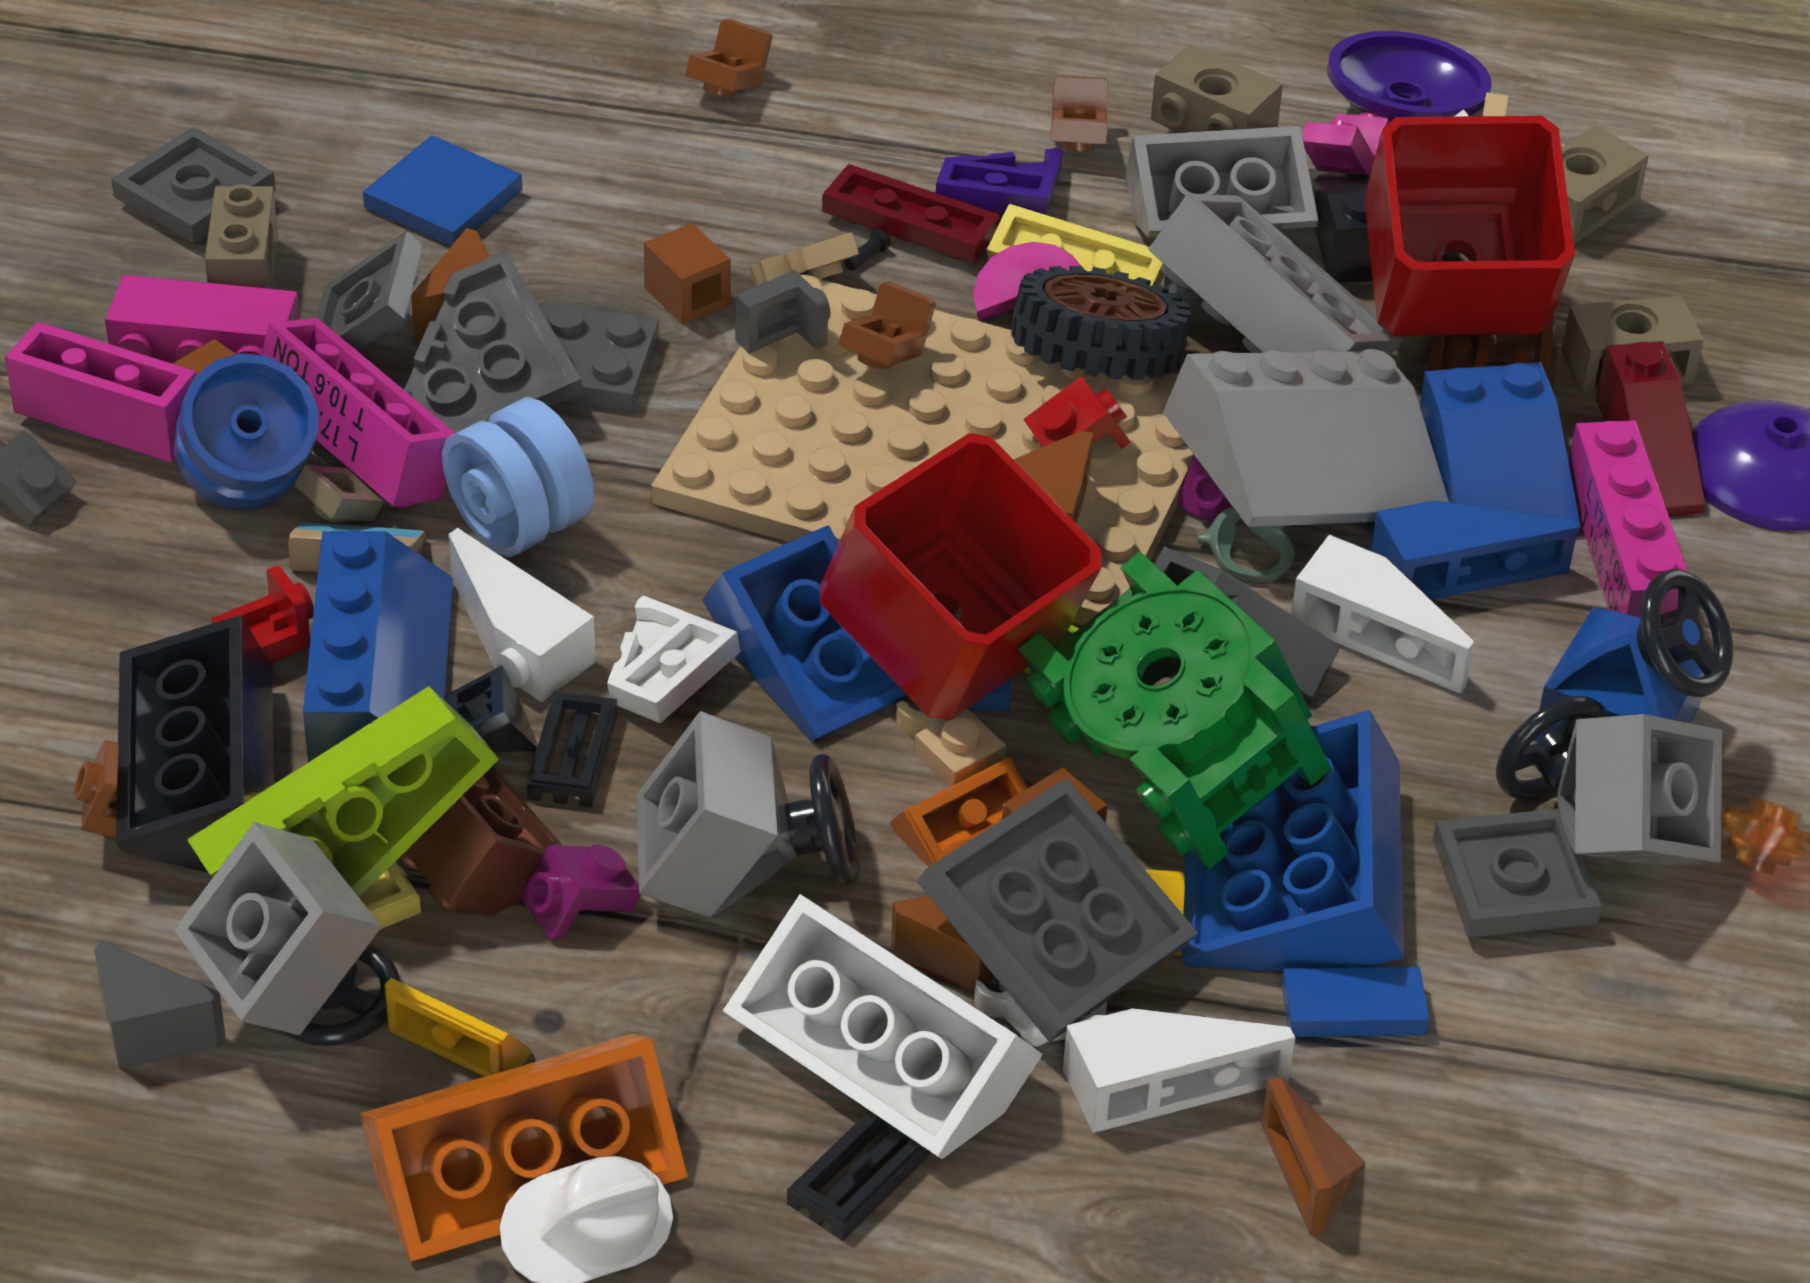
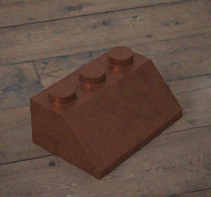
(481, 848)

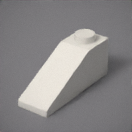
(1380, 613)
(520, 620)
(1163, 1062)

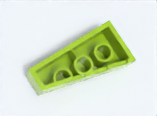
(367, 793)

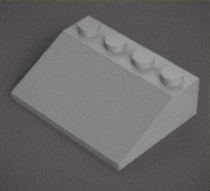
(1306, 434)

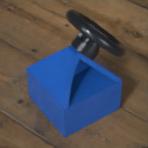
(1648, 662)

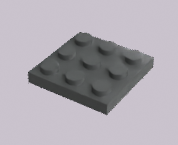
(1057, 908)

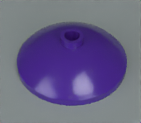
(1407, 75)
(1757, 463)

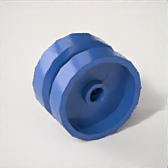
(245, 431)

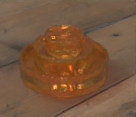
(1765, 834)

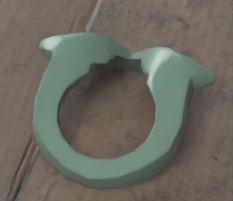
(1220, 540)

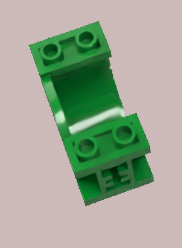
(1233, 702)

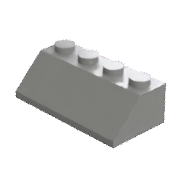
(1262, 281)

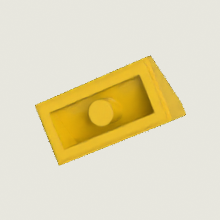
(451, 1032)

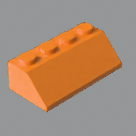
(466, 1149)

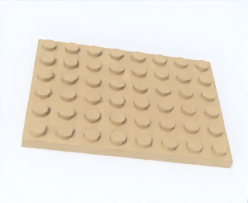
(814, 431)

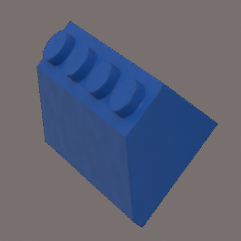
(373, 635)

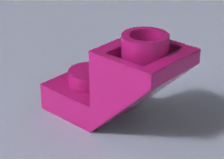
(1344, 144)

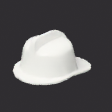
(586, 1221)

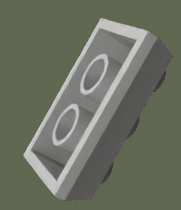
(1257, 164)

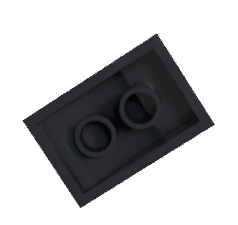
(1342, 224)

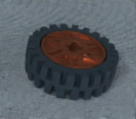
(1100, 322)

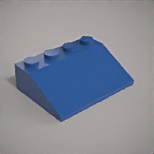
(1309, 867)

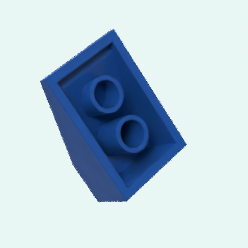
(1499, 439)
(795, 643)

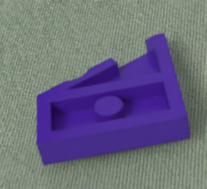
(997, 181)

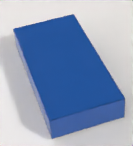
(1355, 1001)

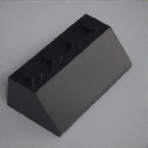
(191, 737)

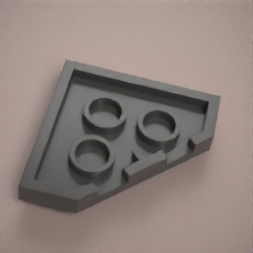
(489, 349)

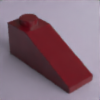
(1644, 387)

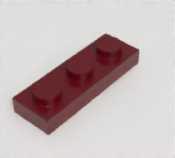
(910, 213)

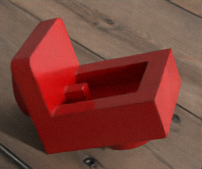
(1077, 410)
(278, 619)

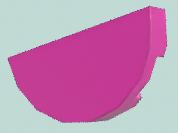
(1001, 276)

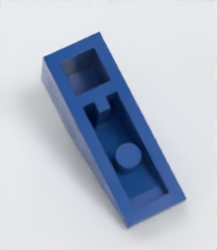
(1471, 548)

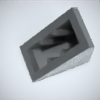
(155, 1009)

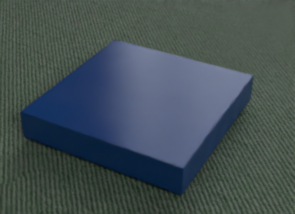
(442, 190)

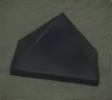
(494, 712)

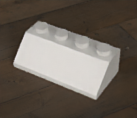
(881, 1030)

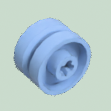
(518, 476)

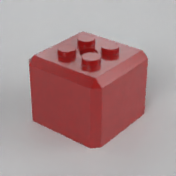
(1476, 191)
(958, 574)

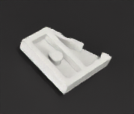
(667, 659)

